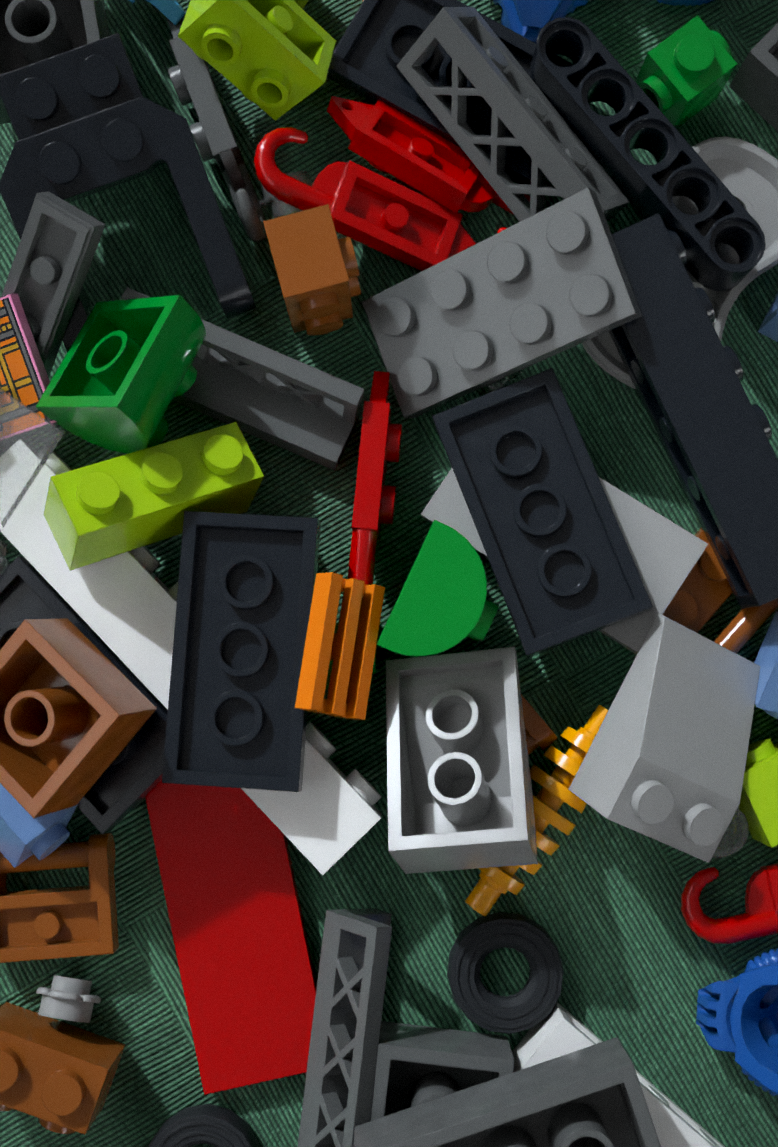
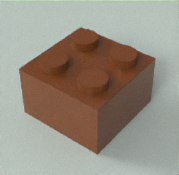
(61, 714)

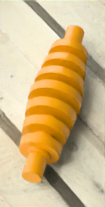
(546, 805)

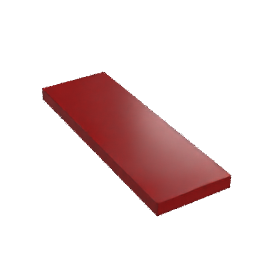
(234, 933)

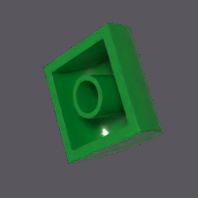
(126, 372)
(440, 598)

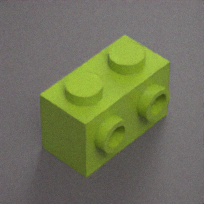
(261, 47)

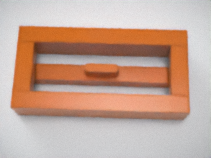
(349, 648)

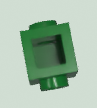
(686, 71)

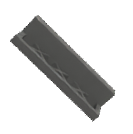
(516, 105)
(272, 395)
(345, 1026)

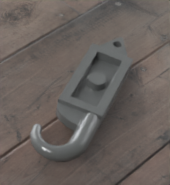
(213, 132)

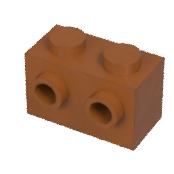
(313, 269)
(54, 1069)

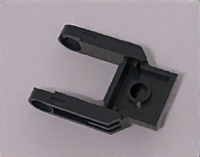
(92, 129)

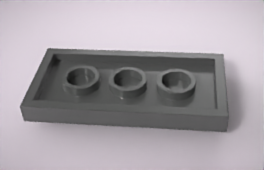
(502, 305)

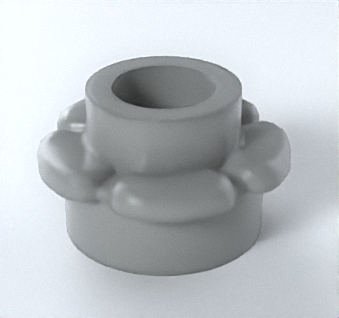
(68, 999)

